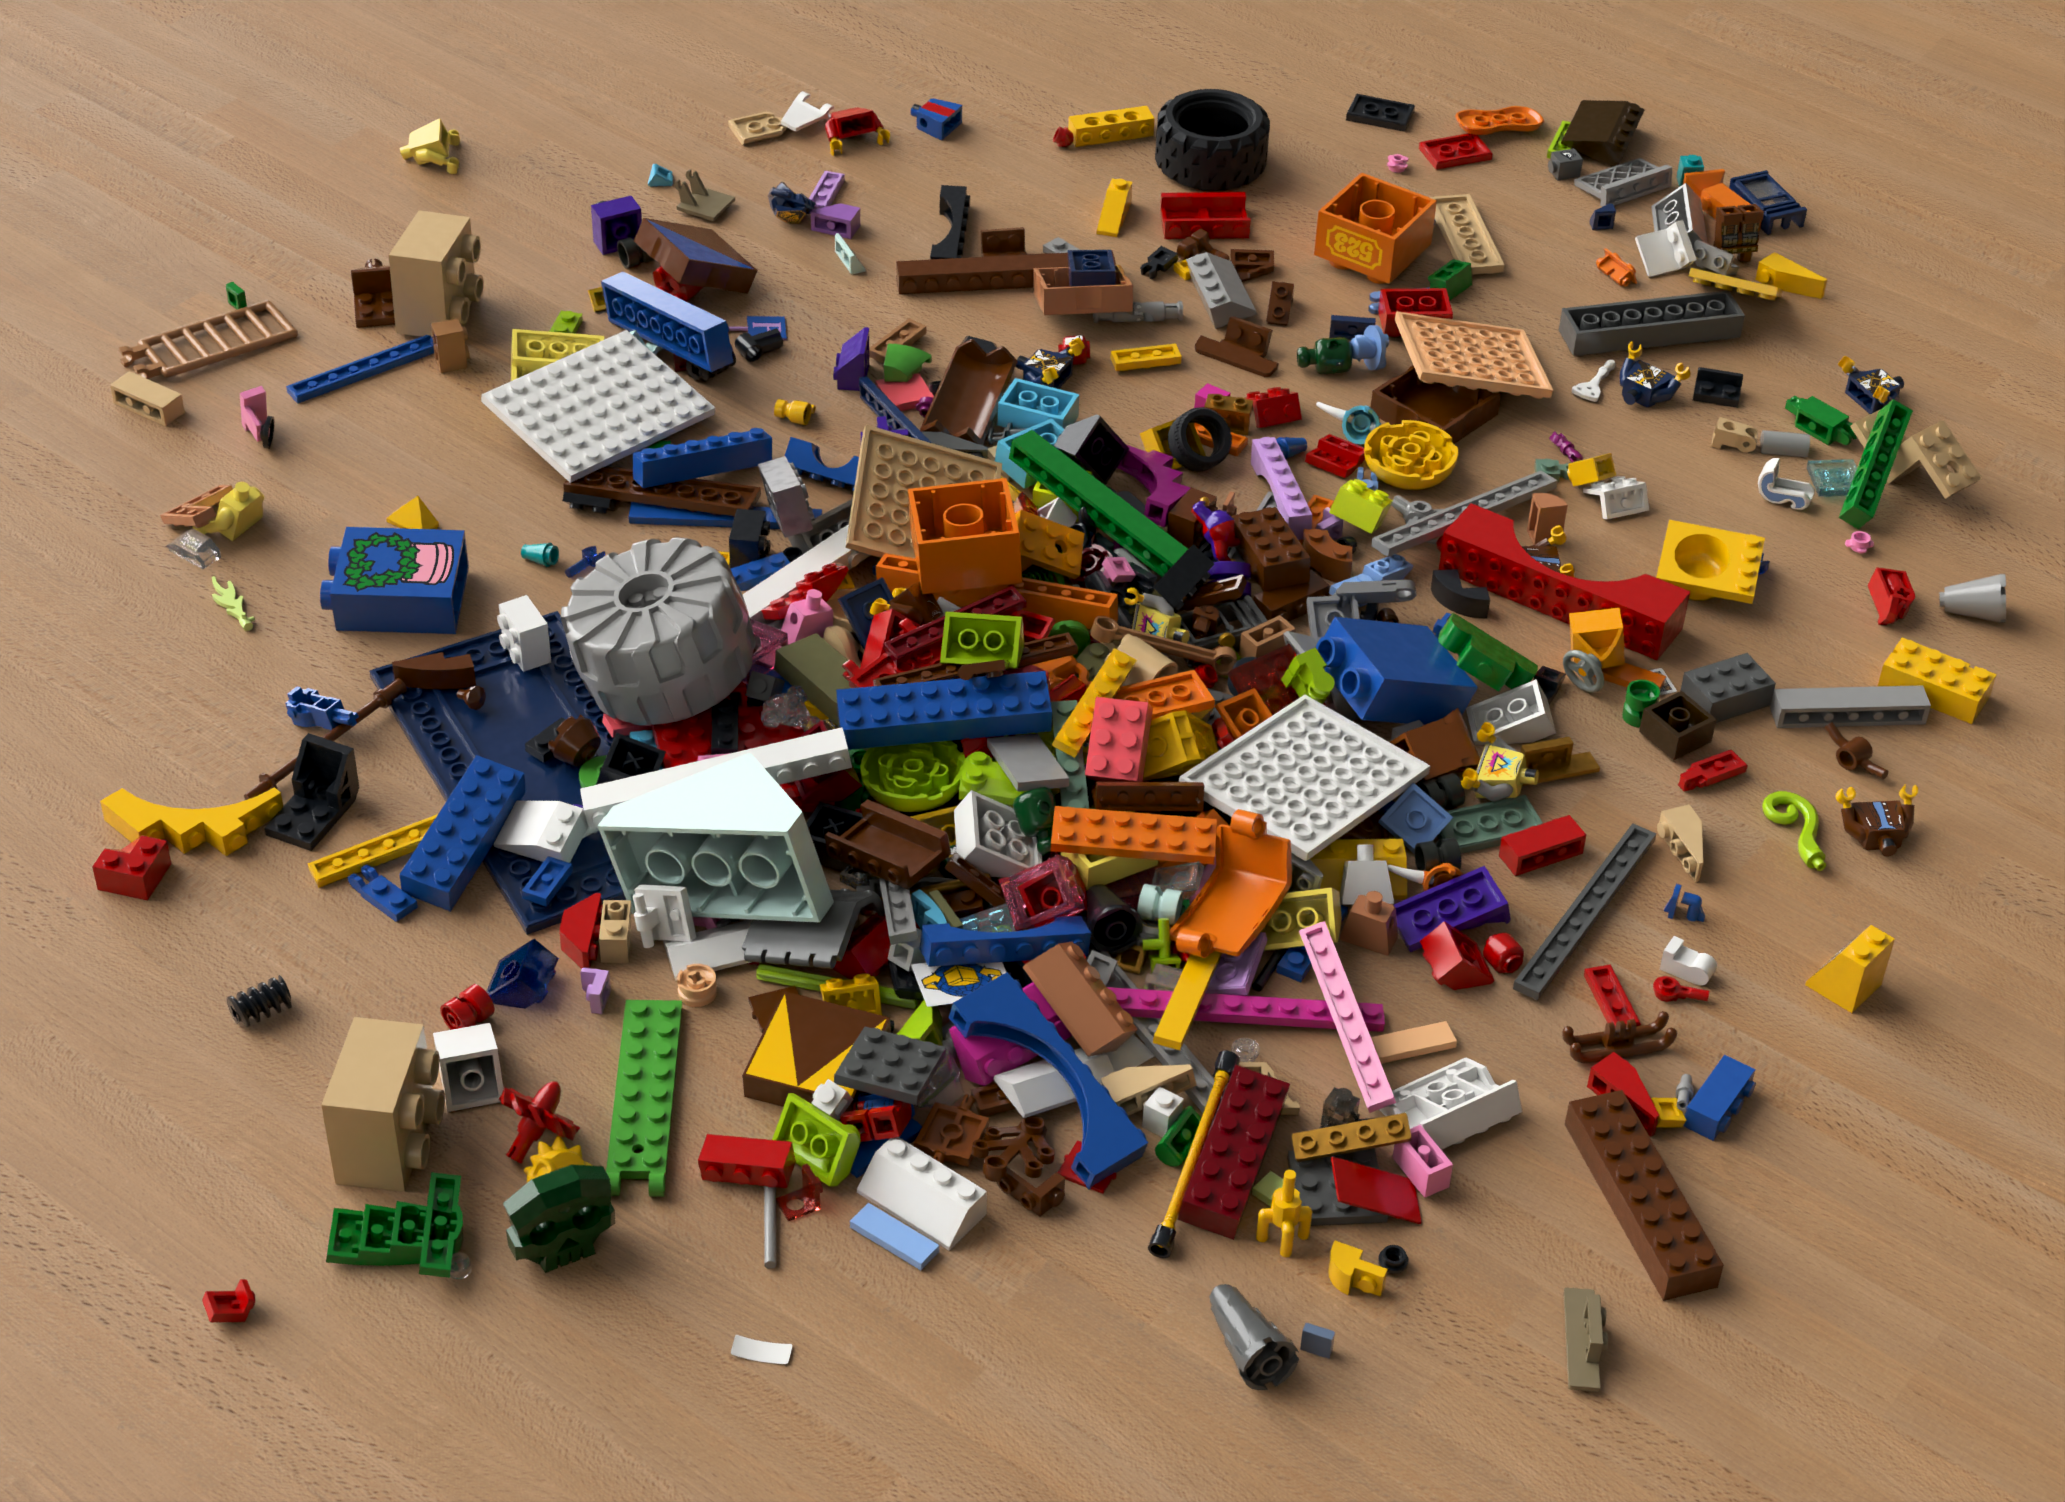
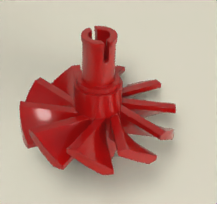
(537, 1116)

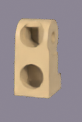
(1734, 435)

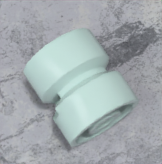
(1159, 904)

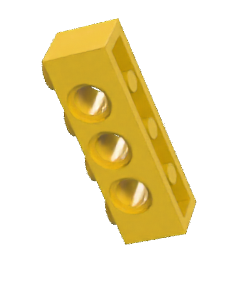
(1111, 126)

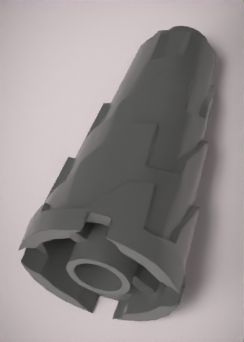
(1252, 1340)

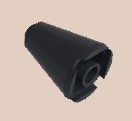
(1111, 920)

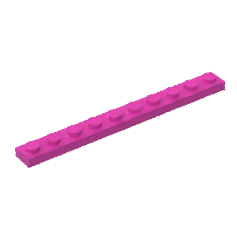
(1247, 1009)

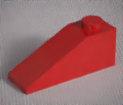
(1618, 1074)

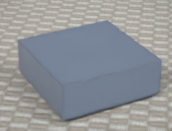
(1317, 1340)

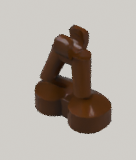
(1196, 244)

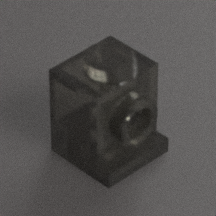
(1340, 1102)

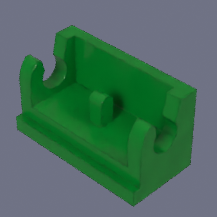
(1453, 276)

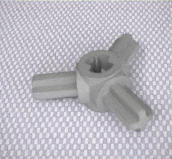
(1413, 510)

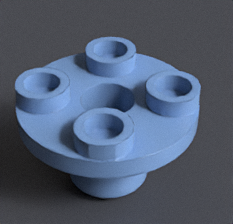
(1371, 347)

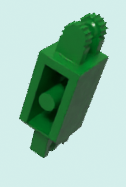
(1821, 420)

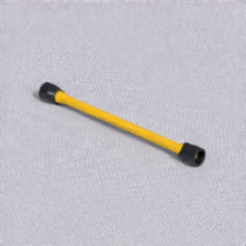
(1164, 1235)

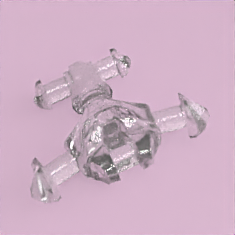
(790, 710)

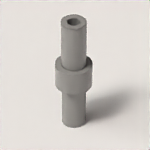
(1684, 1092)

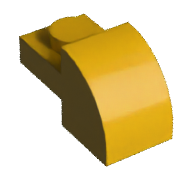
(1350, 1271)

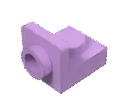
(1332, 524)
(597, 988)

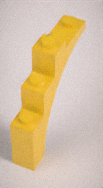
(188, 828)

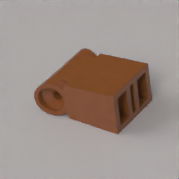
(1441, 745)

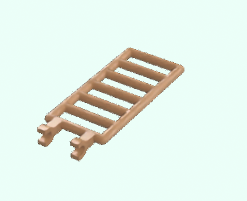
(159, 367)

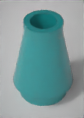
(544, 553)

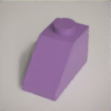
(836, 219)

